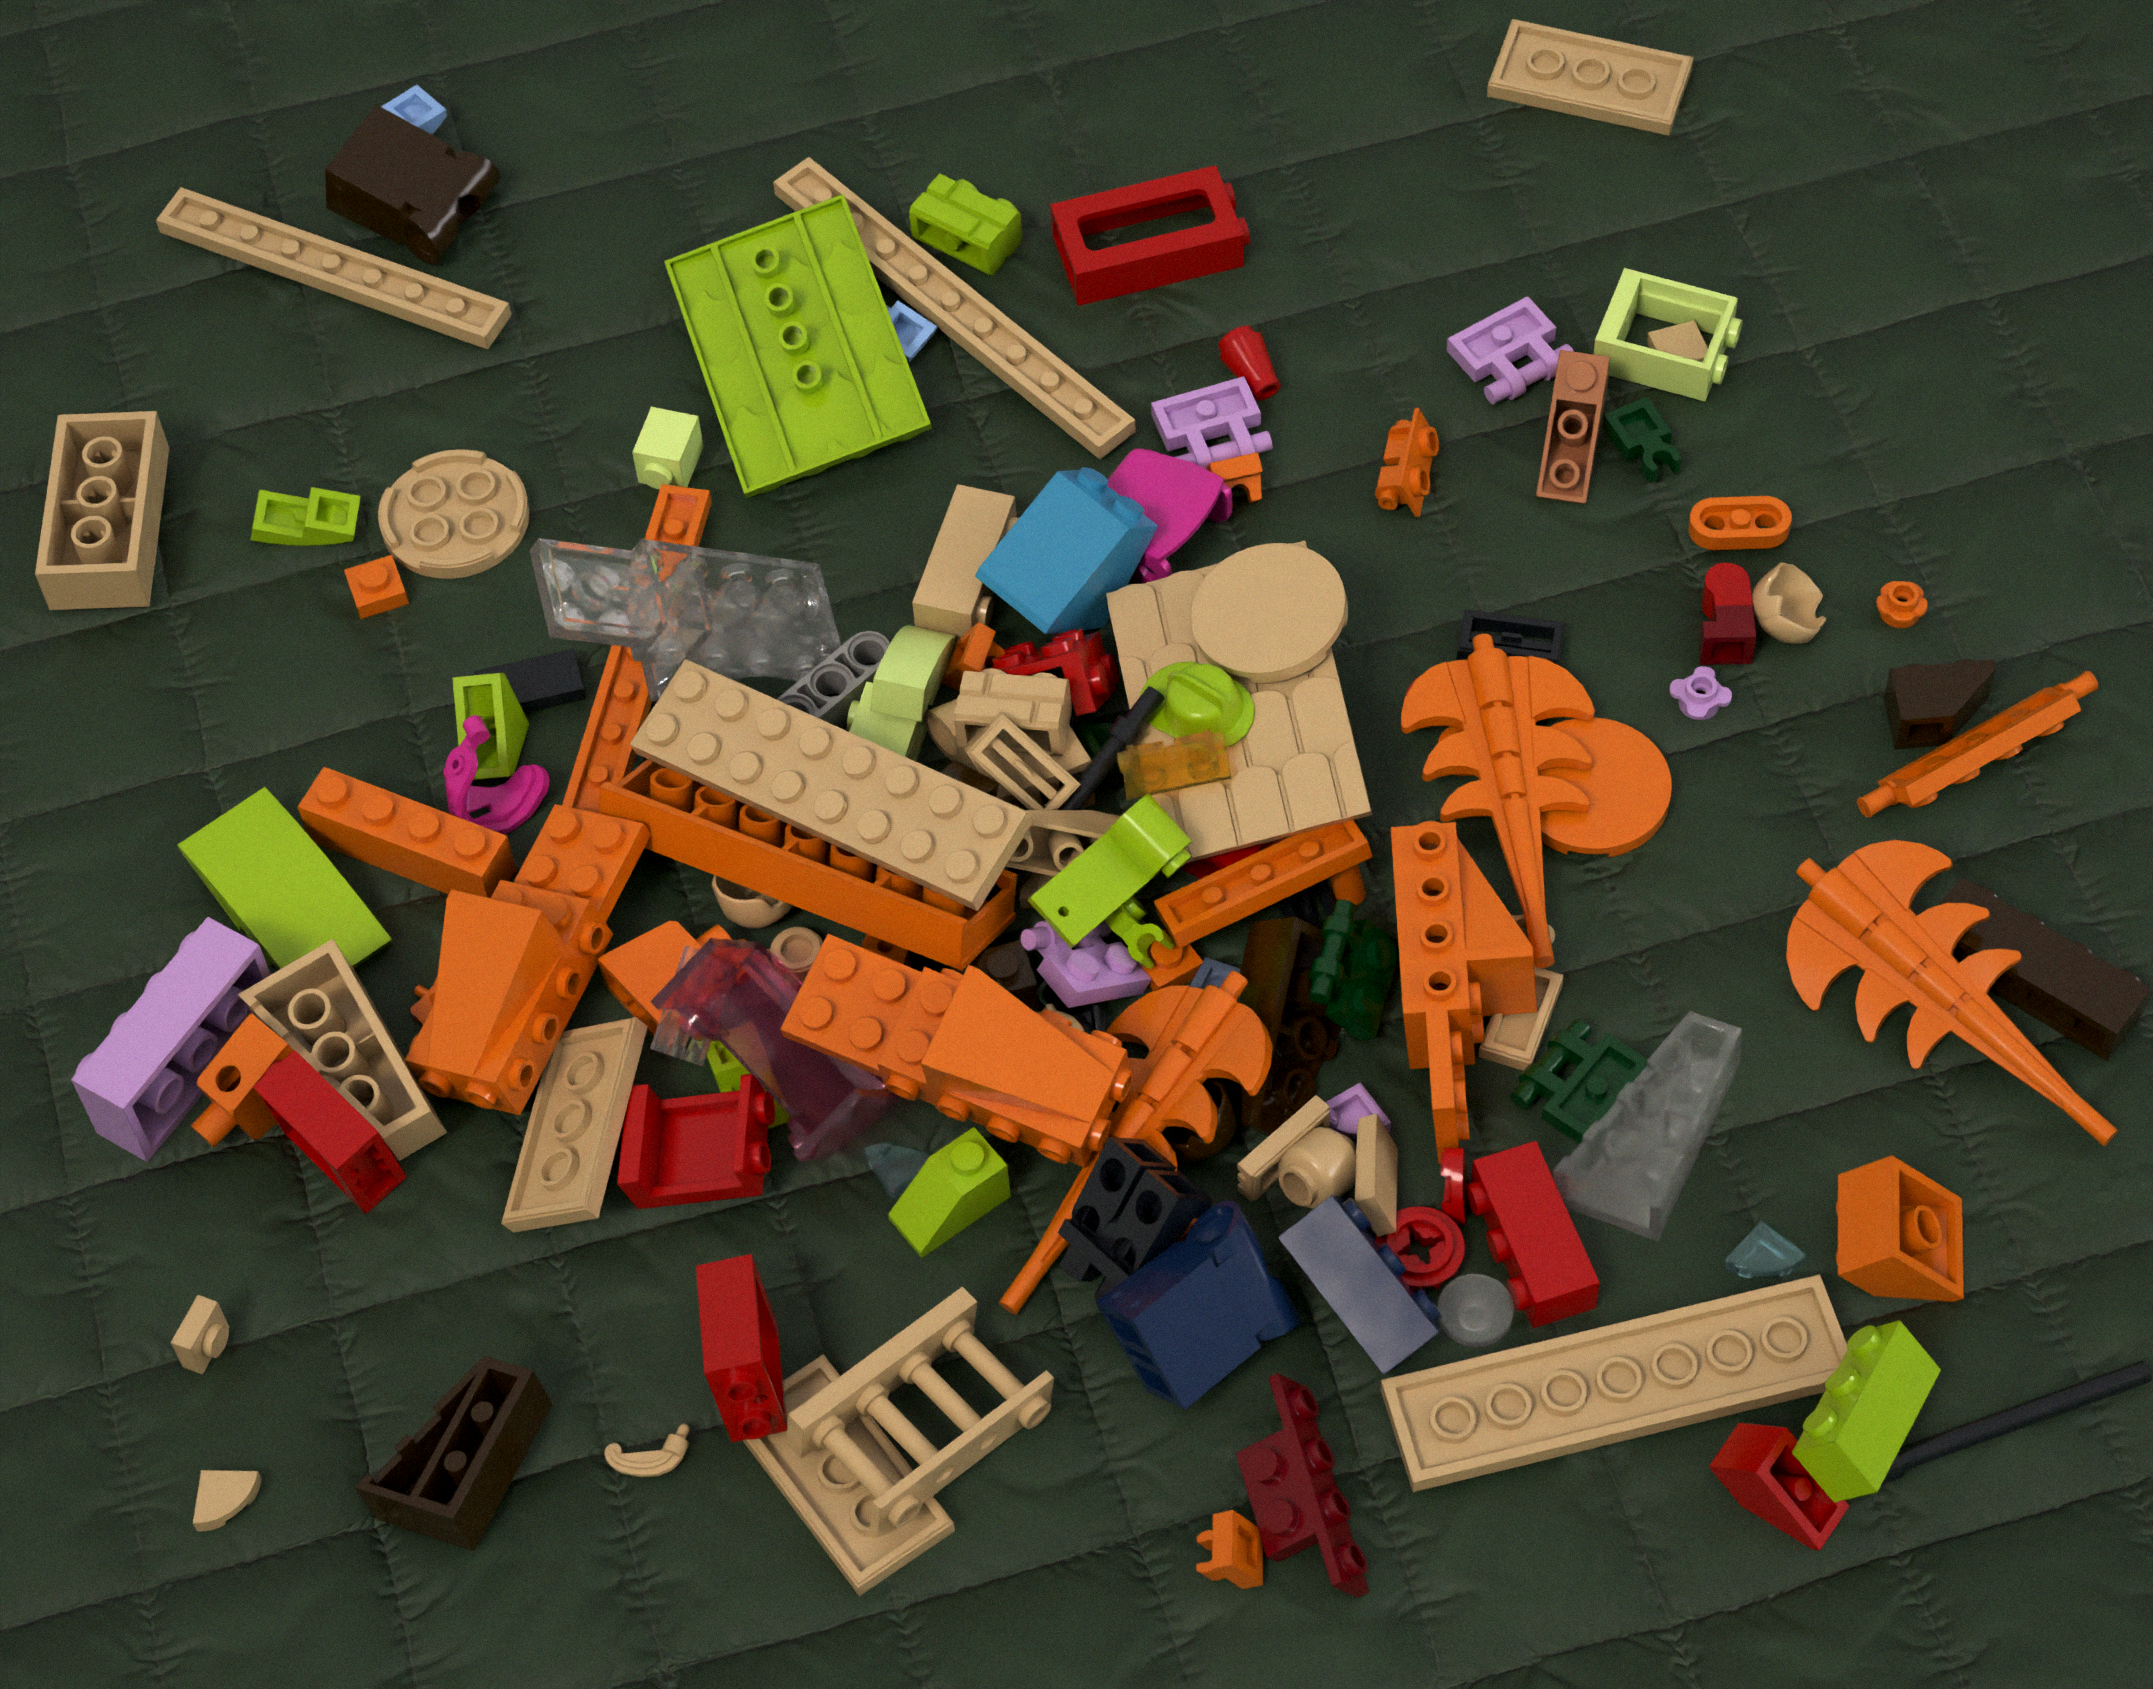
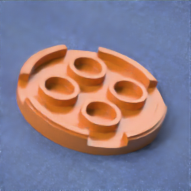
(1625, 787)

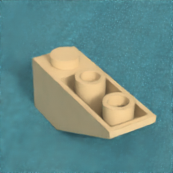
(1058, 839)

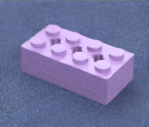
(150, 1062)

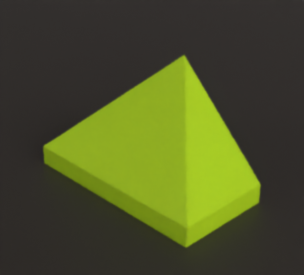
(501, 712)

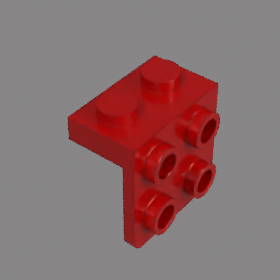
(1083, 662)

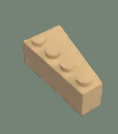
(337, 1029)

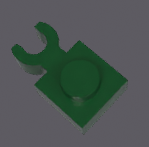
(1642, 433)

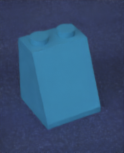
(1069, 552)

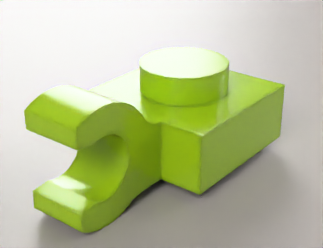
(1137, 934)

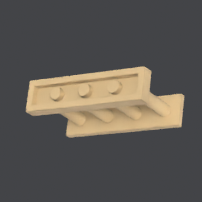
(909, 1359)

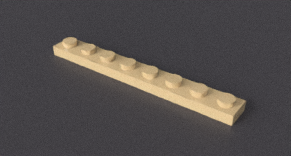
(334, 268)

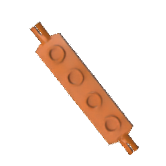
(1989, 741)

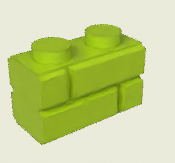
(966, 223)

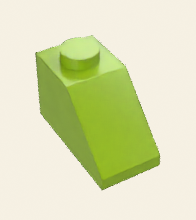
(951, 1192)

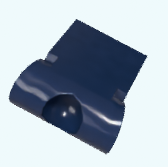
(1199, 1308)

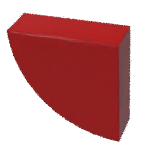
(1456, 1177)

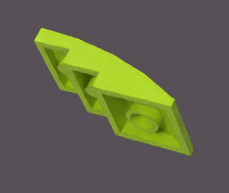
(280, 884)

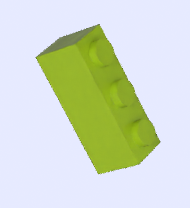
(1866, 1411)

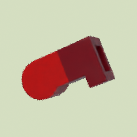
(1731, 628)

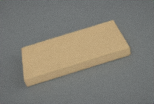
(1590, 77)
(575, 1126)
(836, 1502)

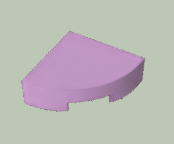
(1349, 1107)

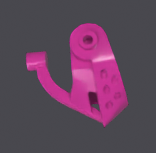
(508, 803)

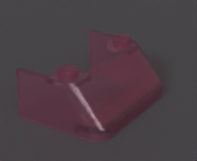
(741, 998)

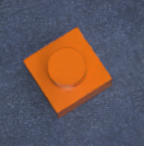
(376, 587)
(1172, 965)

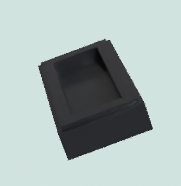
(543, 680)

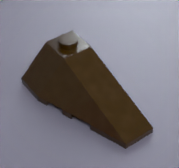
(1301, 1034)

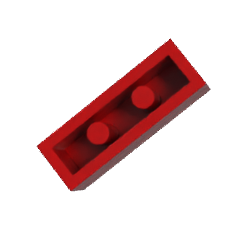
(1532, 1235)

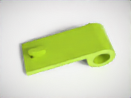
(1112, 870)

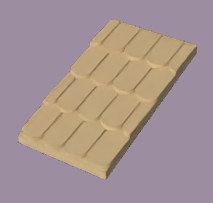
(1293, 765)

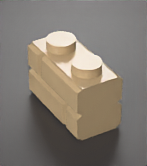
(1034, 703)

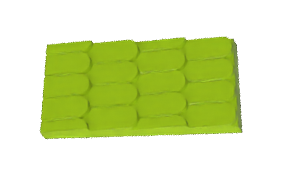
(796, 346)

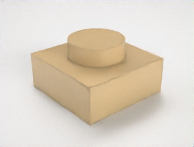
(201, 1335)

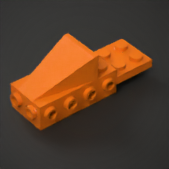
(523, 961)
(1456, 964)
(963, 1048)

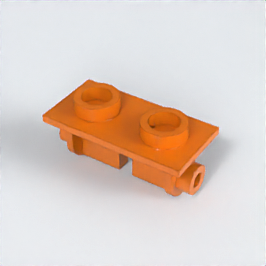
(1413, 448)

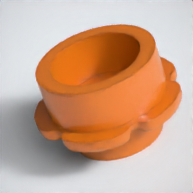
(1899, 613)

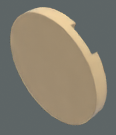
(454, 514)
(1269, 612)

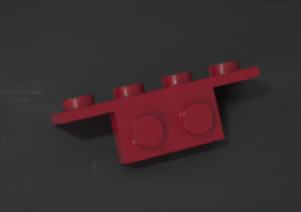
(1296, 1491)

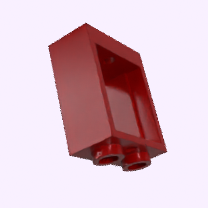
(329, 1131)
(741, 1348)

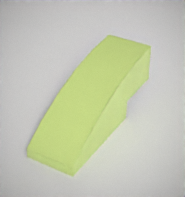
(911, 672)

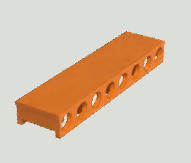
(801, 869)

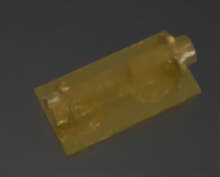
(1186, 764)

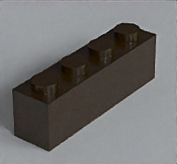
(2057, 977)

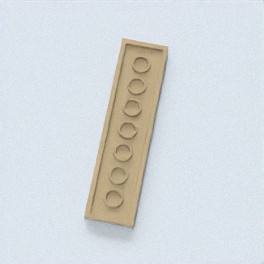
(832, 784)
(1614, 1382)

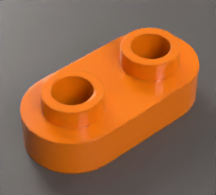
(1739, 522)

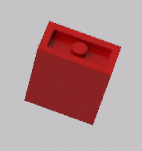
(695, 1146)

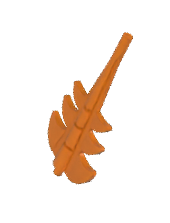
(1498, 708)
(1866, 921)
(1189, 1039)

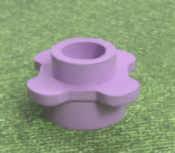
(1698, 705)

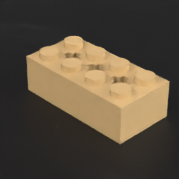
(102, 511)

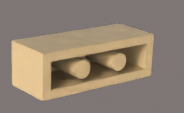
(949, 593)

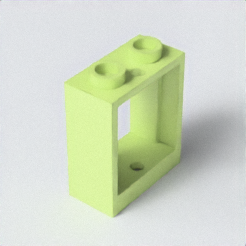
(1675, 304)

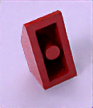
(1774, 1485)

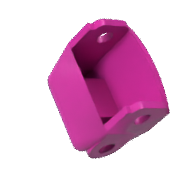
(1175, 498)

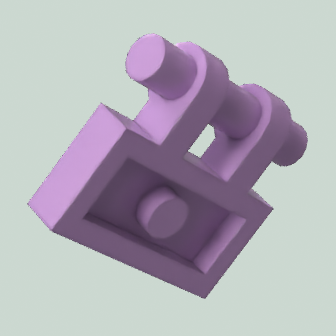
(1503, 339)
(1209, 414)
(1090, 972)

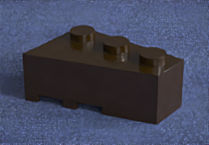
(463, 1458)

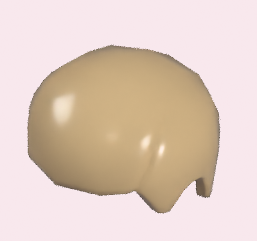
(1787, 604)
(747, 906)

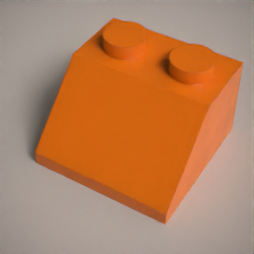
(1899, 1233)

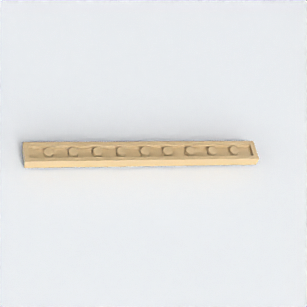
(969, 317)

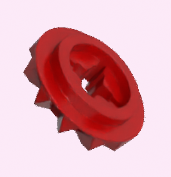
(1429, 1229)

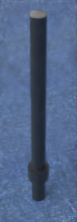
(1121, 733)
(2018, 1417)

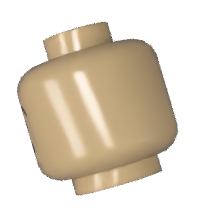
(1318, 1167)

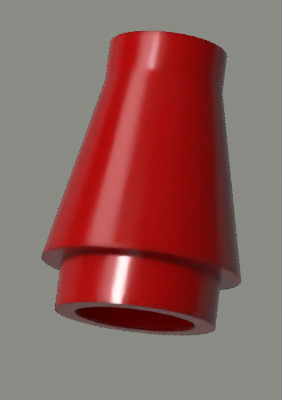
(1247, 356)

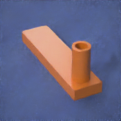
(1267, 879)

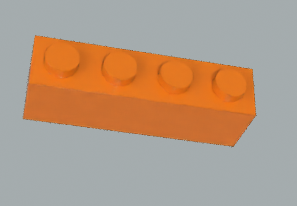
(404, 836)

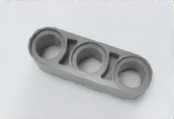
(838, 674)

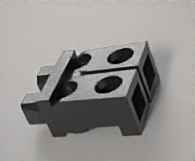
(1128, 1213)

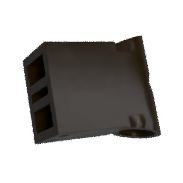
(407, 184)

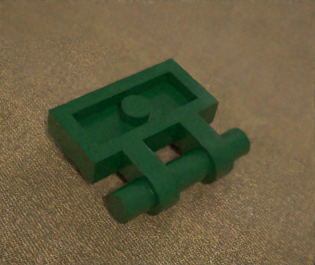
(1353, 971)
(1591, 1086)

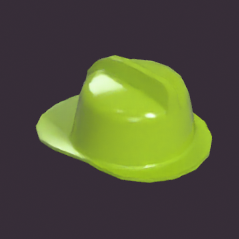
(1200, 699)

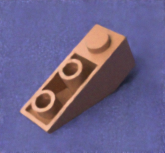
(1573, 426)

